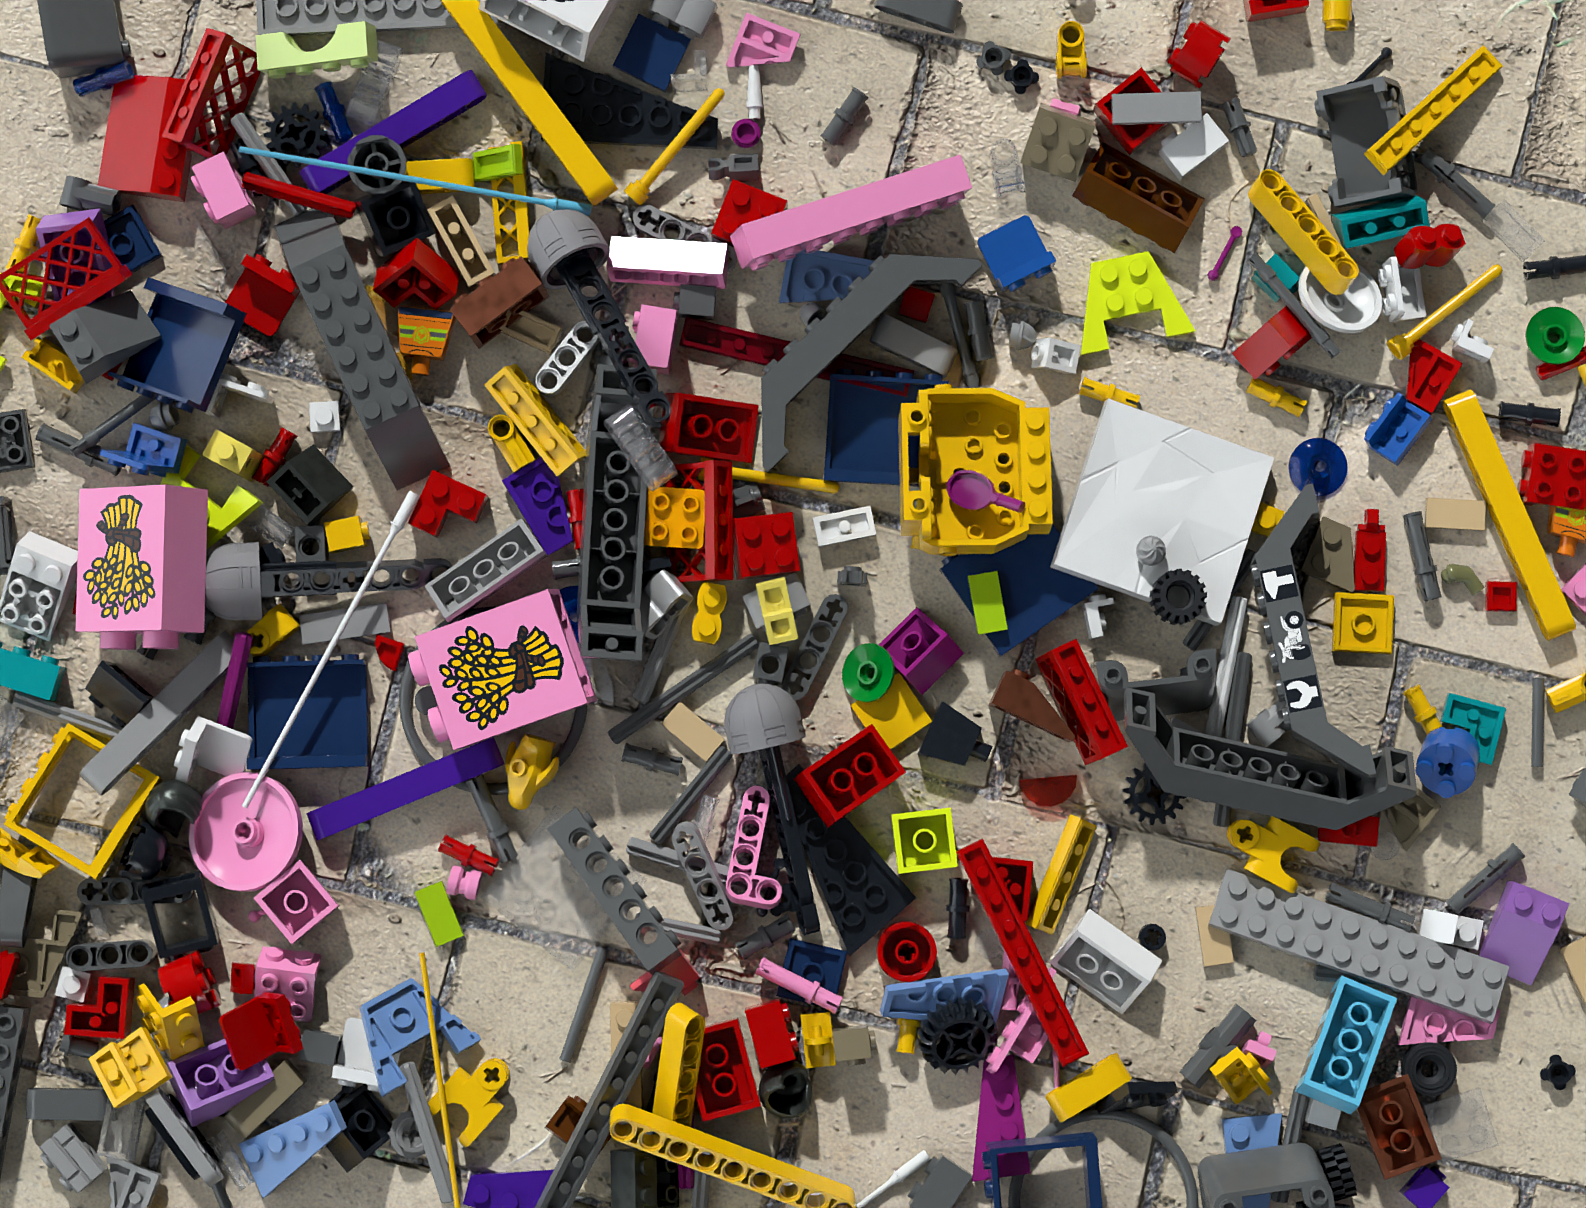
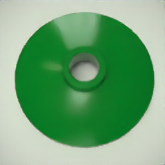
(1563, 325)
(858, 670)

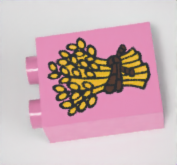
(141, 564)
(502, 669)

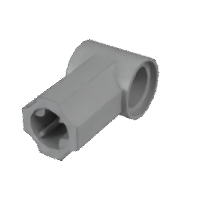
(1268, 724)

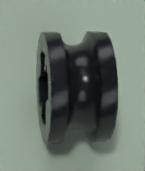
(1160, 940)

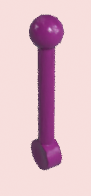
(1235, 233)

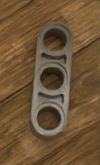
(264, 1102)

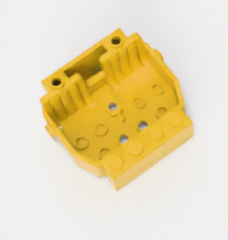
(970, 432)

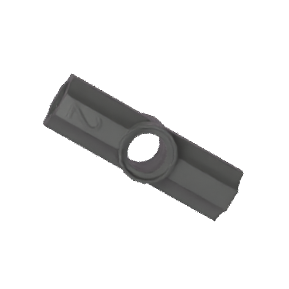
(1217, 1044)

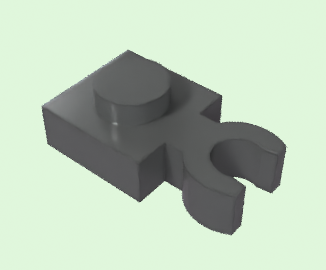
(738, 167)
(852, 576)

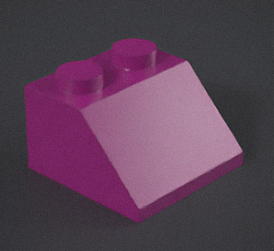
(921, 650)

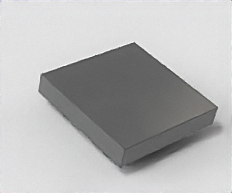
(15, 441)

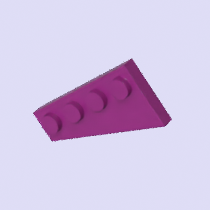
(1000, 1119)

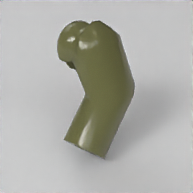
(1463, 574)

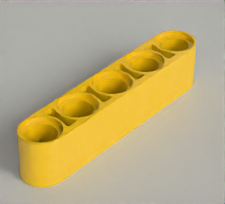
(1303, 232)
(679, 1064)

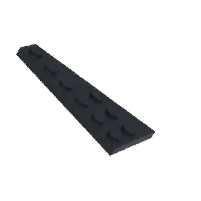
(619, 113)
(852, 875)

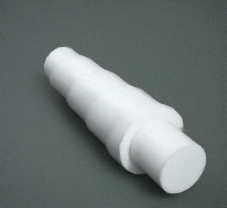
(754, 95)

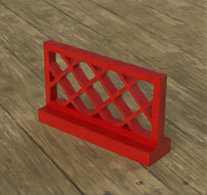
(199, 89)
(80, 296)
(718, 523)
(1081, 700)

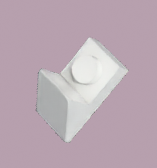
(1451, 929)

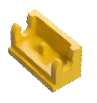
(54, 363)

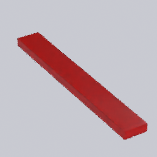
(1022, 952)

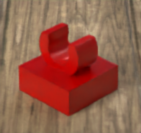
(242, 978)

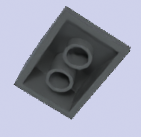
(104, 334)

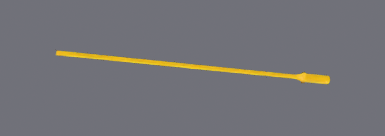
(439, 1079)

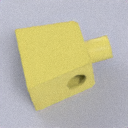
(233, 455)

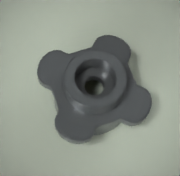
(1001, 55)

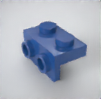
(1396, 429)

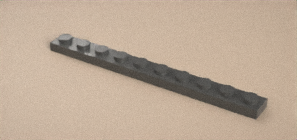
(610, 1091)

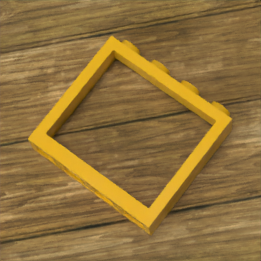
(32, 787)

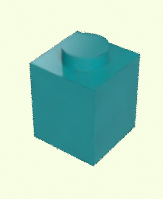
(1284, 273)

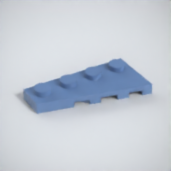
(820, 276)
(915, 998)
(1252, 1133)

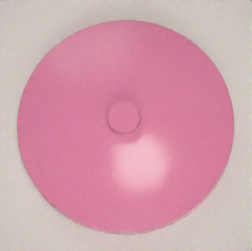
(248, 845)

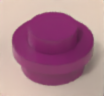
(745, 133)

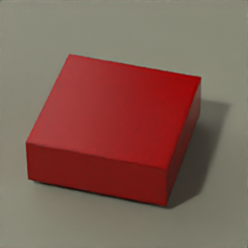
(916, 304)
(1500, 596)

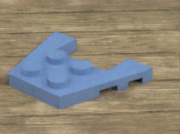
(400, 1020)

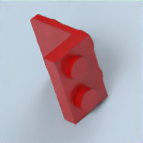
(263, 294)
(1553, 477)
(260, 1030)

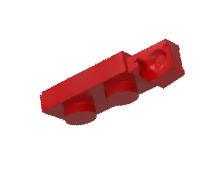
(1370, 553)

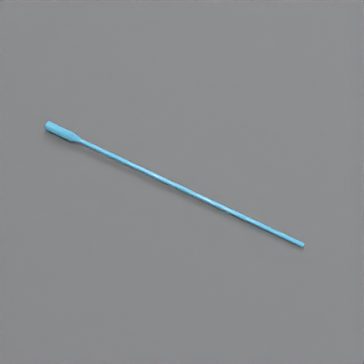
(555, 204)

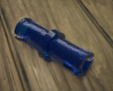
(103, 78)
(334, 111)

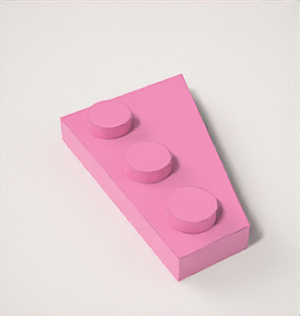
(1436, 1024)

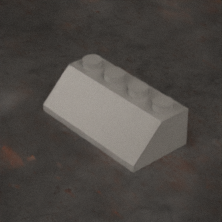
(485, 571)

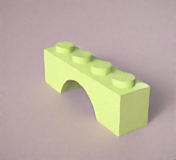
(351, 45)

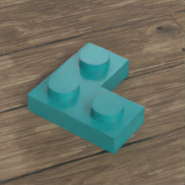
(1480, 719)

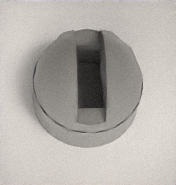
(810, 312)

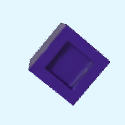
(1425, 1187)

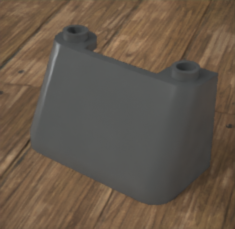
(81, 36)
(1356, 120)
(1174, 695)
(1261, 1171)

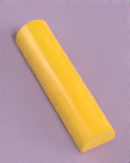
(1061, 874)

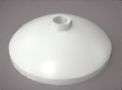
(1345, 313)

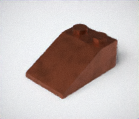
(1025, 701)
(1397, 1127)

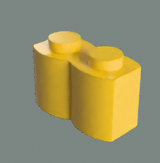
(711, 605)

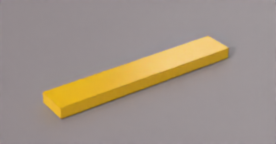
(1433, 110)

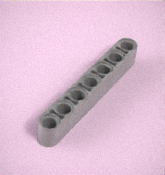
(159, 715)

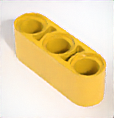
(446, 170)
(1088, 1087)

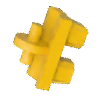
(818, 1039)

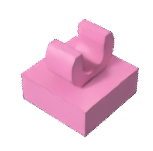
(1260, 1049)

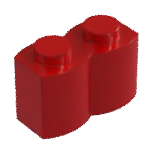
(1429, 246)

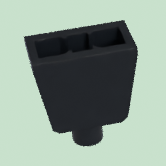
(953, 738)

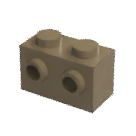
(853, 1044)

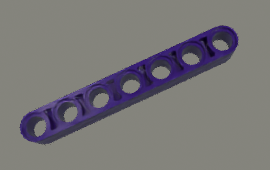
(402, 127)
(405, 788)

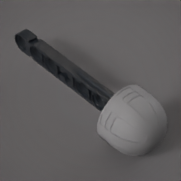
(567, 253)
(239, 580)
(762, 720)

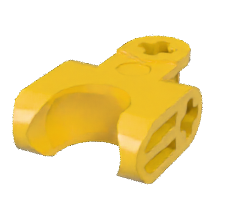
(1267, 847)
(475, 1095)

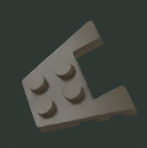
(43, 957)

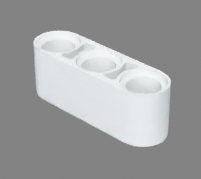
(562, 372)

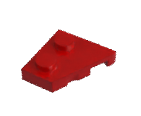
(1429, 376)

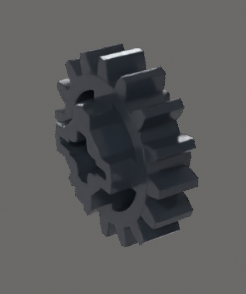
(306, 130)
(1140, 797)

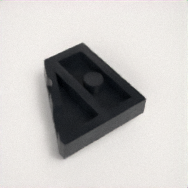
(1137, 1095)

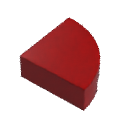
(389, 651)

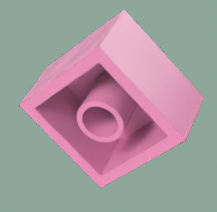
(223, 189)
(655, 336)
(296, 902)

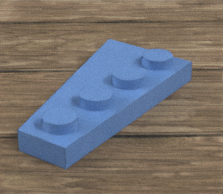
(285, 1148)

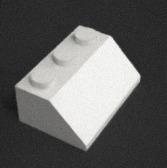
(1106, 961)

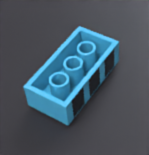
(1346, 1045)

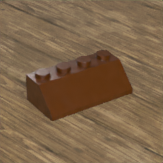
(1138, 197)

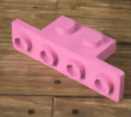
(1022, 1037)

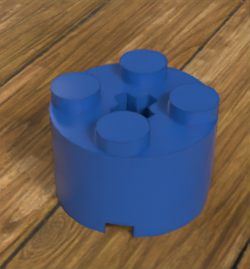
(1448, 761)

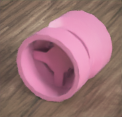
(464, 882)

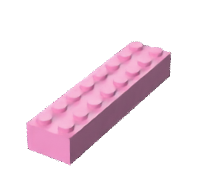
(851, 212)

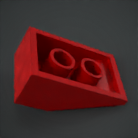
(709, 427)

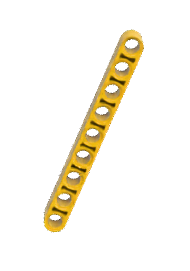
(532, 99)
(1509, 515)
(721, 1155)

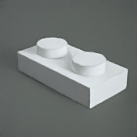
(844, 526)

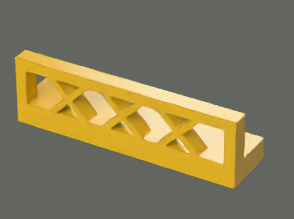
(521, 210)
(535, 419)

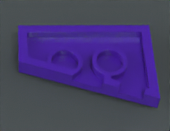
(541, 503)
(506, 1189)

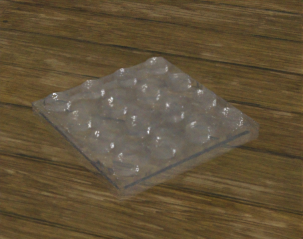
(549, 897)

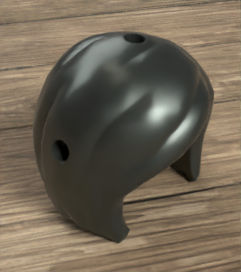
(171, 804)
(786, 1089)

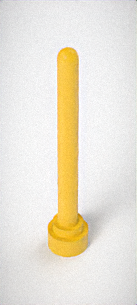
(639, 189)
(1402, 344)
(779, 479)

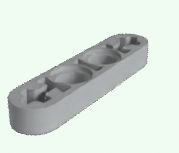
(687, 233)
(702, 876)
(184, 1136)

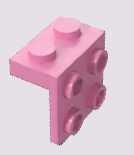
(289, 974)

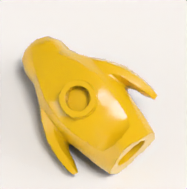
(529, 769)

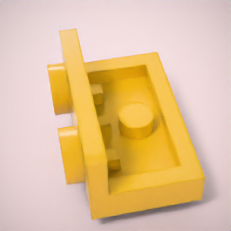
(1240, 1075)

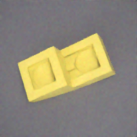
(776, 611)

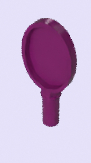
(977, 492)

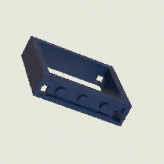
(1089, 1154)

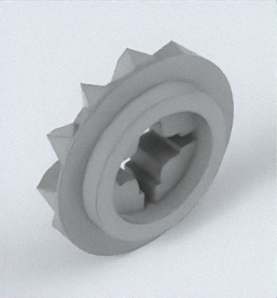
(400, 1142)

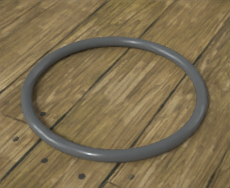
(425, 757)
(1123, 1116)

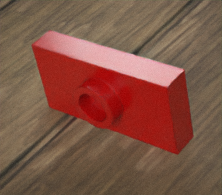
(1360, 833)

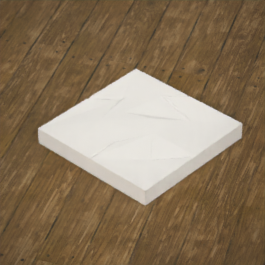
(1167, 484)

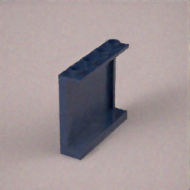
(192, 348)
(864, 427)
(1029, 587)
(331, 723)

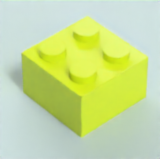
(924, 840)

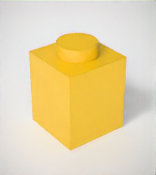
(347, 534)

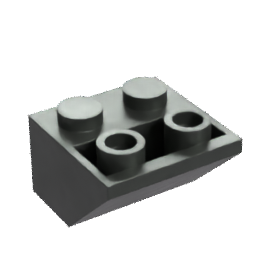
(310, 485)
(643, 1180)

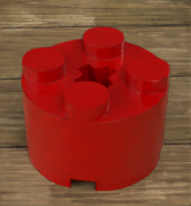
(1199, 53)
(920, 961)
(189, 978)

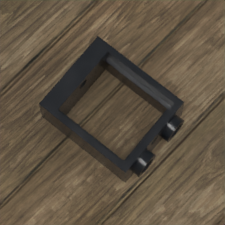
(172, 887)

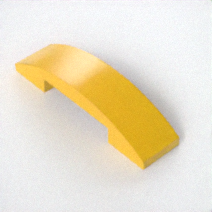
(20, 859)

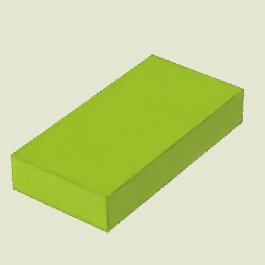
(497, 163)
(987, 602)
(439, 913)

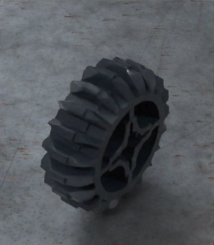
(958, 1024)

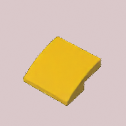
(130, 1068)

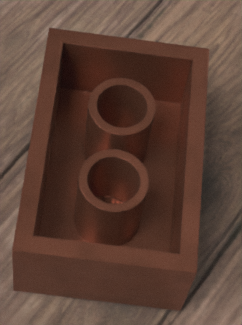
(485, 309)

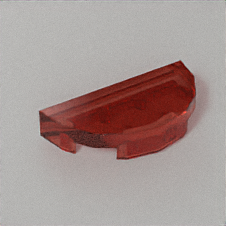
(1048, 790)

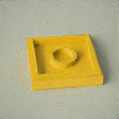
(1362, 623)
(895, 714)

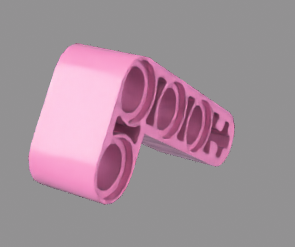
(752, 846)

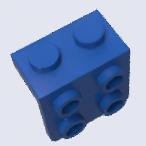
(1015, 254)
(149, 452)

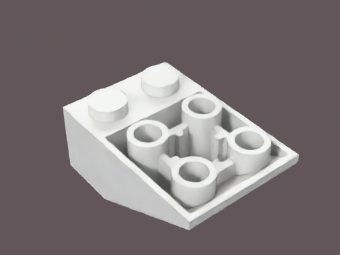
(38, 585)

